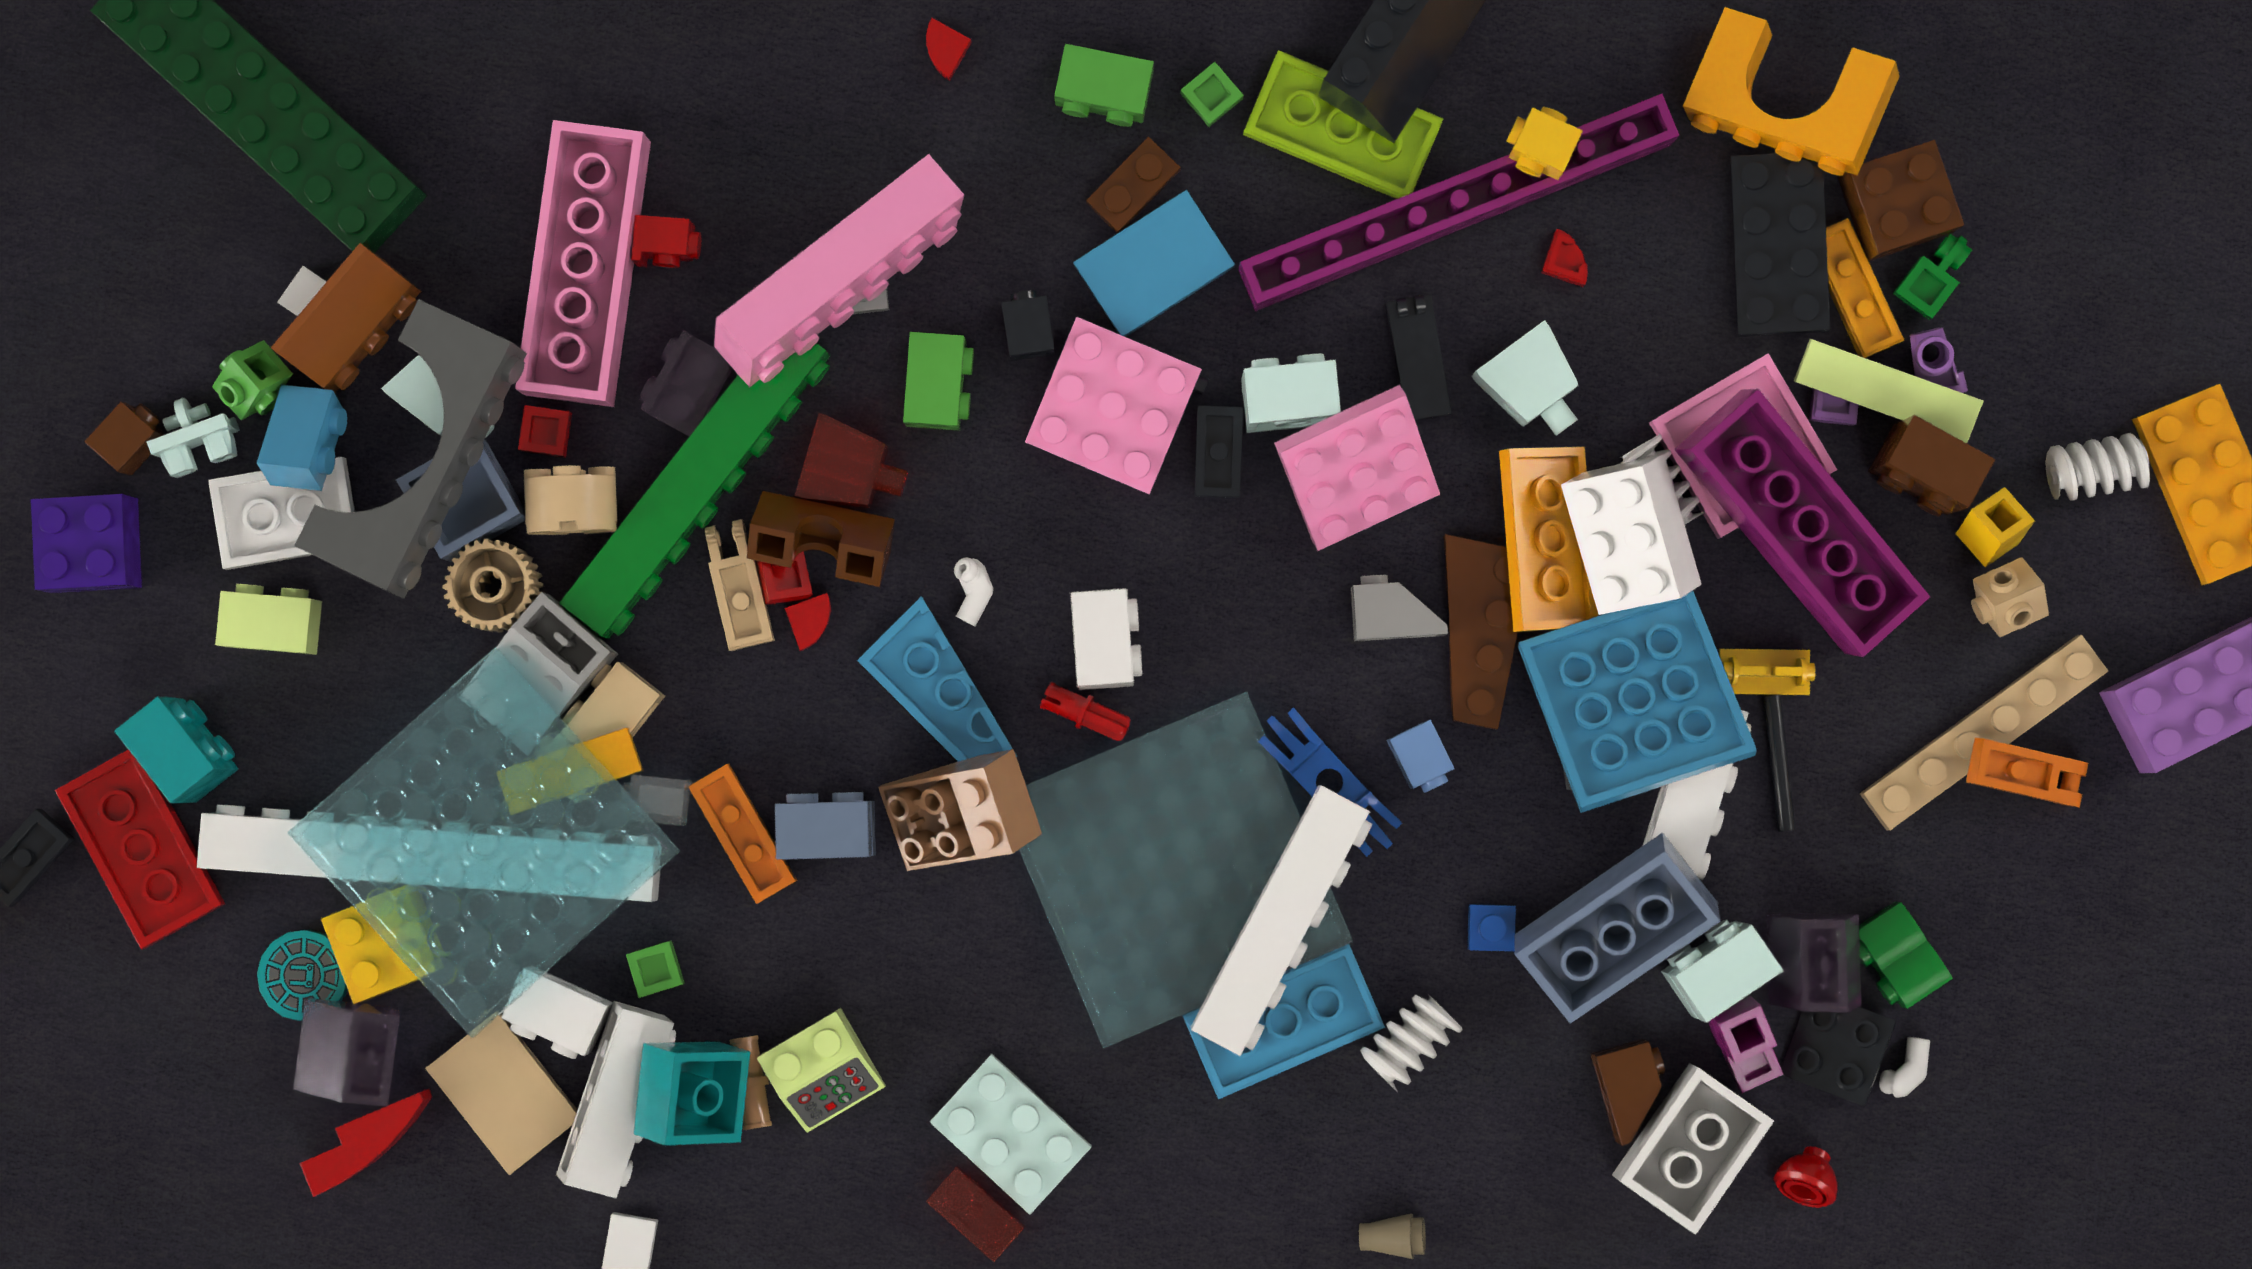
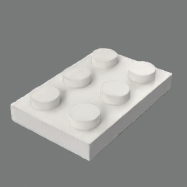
(264, 521)

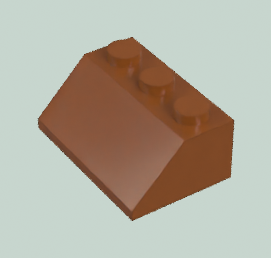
(347, 319)

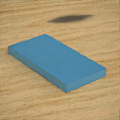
(1318, 1012)

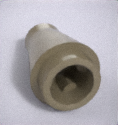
(1394, 1236)

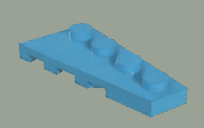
(932, 684)

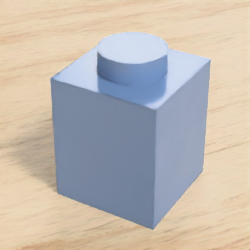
(1421, 756)

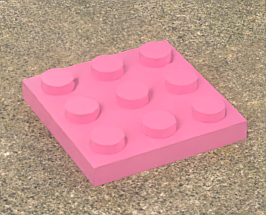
(1113, 405)
(1690, 415)
(1358, 467)

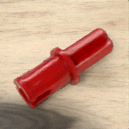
(1085, 712)

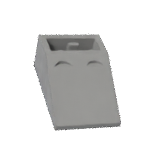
(555, 652)

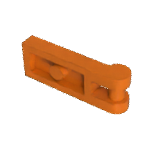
(2026, 772)

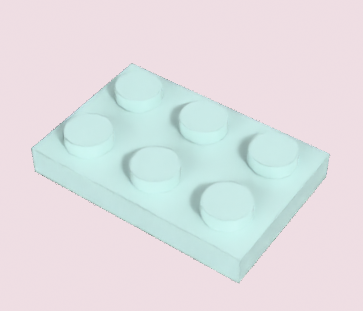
(1010, 1134)

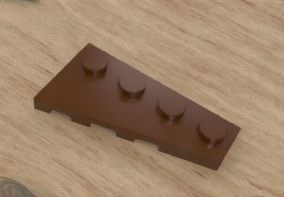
(1478, 629)

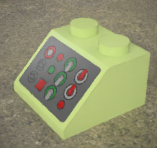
(821, 1071)

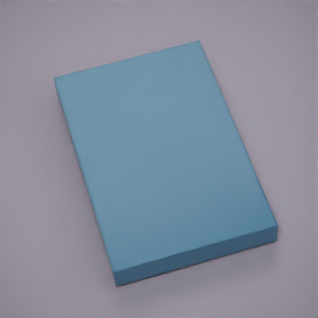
(1154, 264)

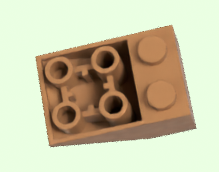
(961, 811)

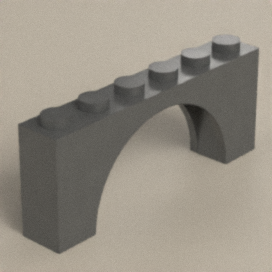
(473, 379)

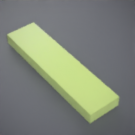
(1887, 389)

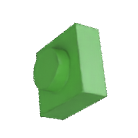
(1211, 94)
(655, 969)

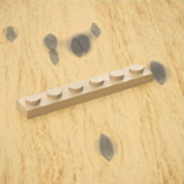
(1998, 719)

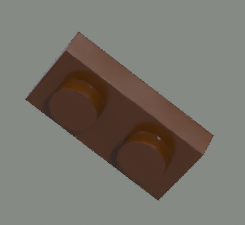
(1133, 185)

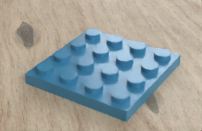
(1636, 700)

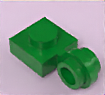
(1928, 284)

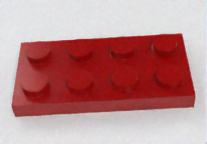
(139, 849)

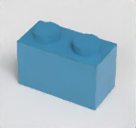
(302, 438)

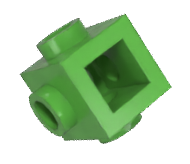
(251, 380)

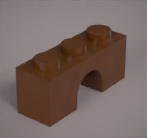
(791, 525)

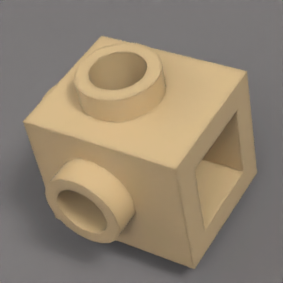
(2009, 597)

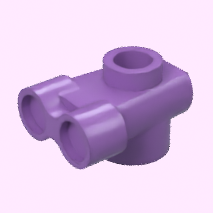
(1940, 369)

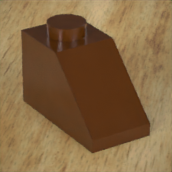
(1628, 1084)

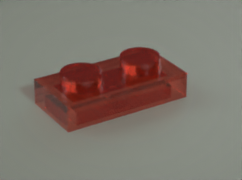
(975, 1213)

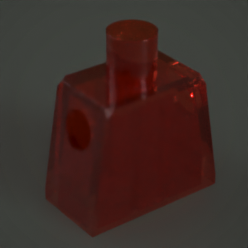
(846, 467)

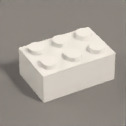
(1631, 534)
(1103, 639)
(1692, 1148)

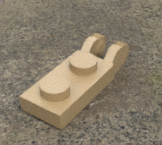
(738, 591)

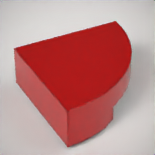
(945, 47)
(1565, 260)
(809, 619)

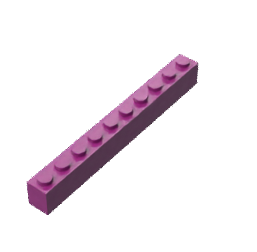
(1450, 206)

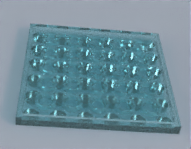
(484, 842)
(1160, 862)

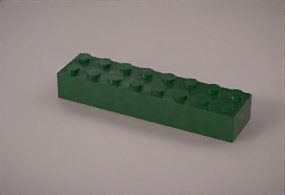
(268, 114)

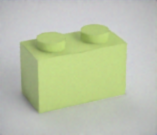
(268, 621)

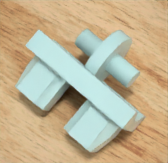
(176, 446)

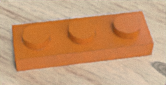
(742, 833)

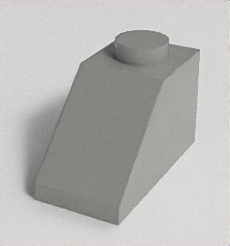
(1390, 612)

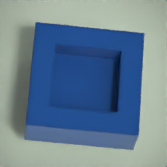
(1491, 927)

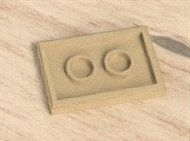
(504, 1093)

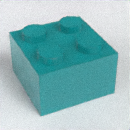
(177, 749)
(691, 1093)

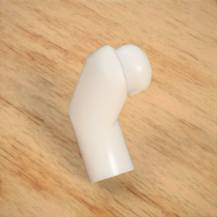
(976, 587)
(1911, 1073)

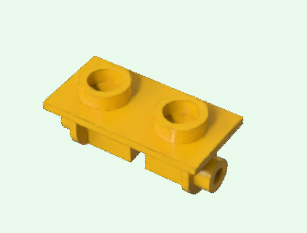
(1768, 671)

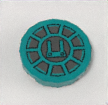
(299, 968)

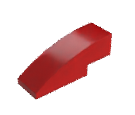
(363, 1143)

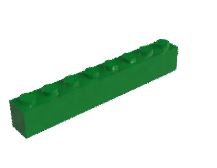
(687, 493)

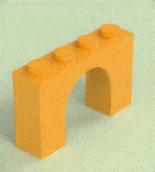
(1832, 136)

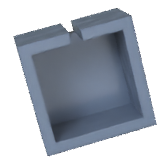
(482, 512)
(825, 828)

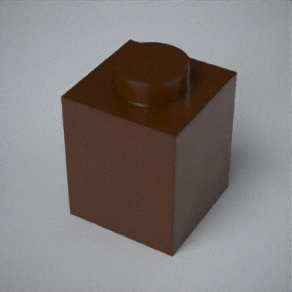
(124, 437)

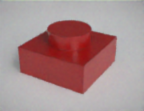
(545, 431)
(785, 583)

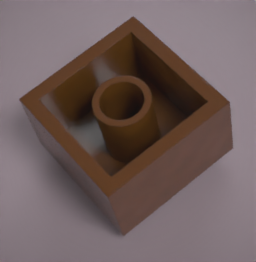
(1901, 201)
(1930, 466)

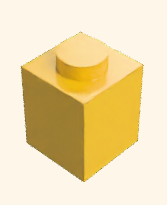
(1995, 527)

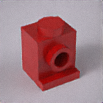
(664, 241)

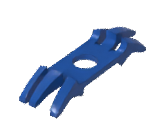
(1316, 757)

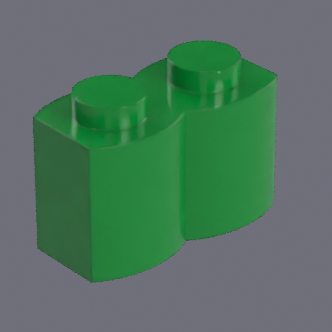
(1901, 956)

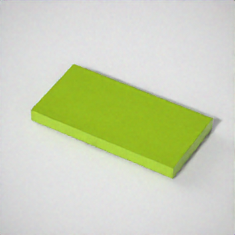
(1307, 127)

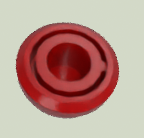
(1808, 1178)

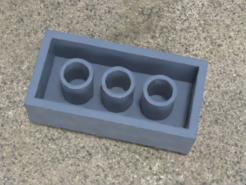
(1616, 928)

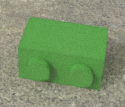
(1103, 85)
(936, 381)

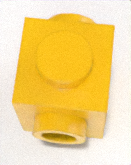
(1543, 143)

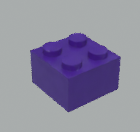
(86, 543)

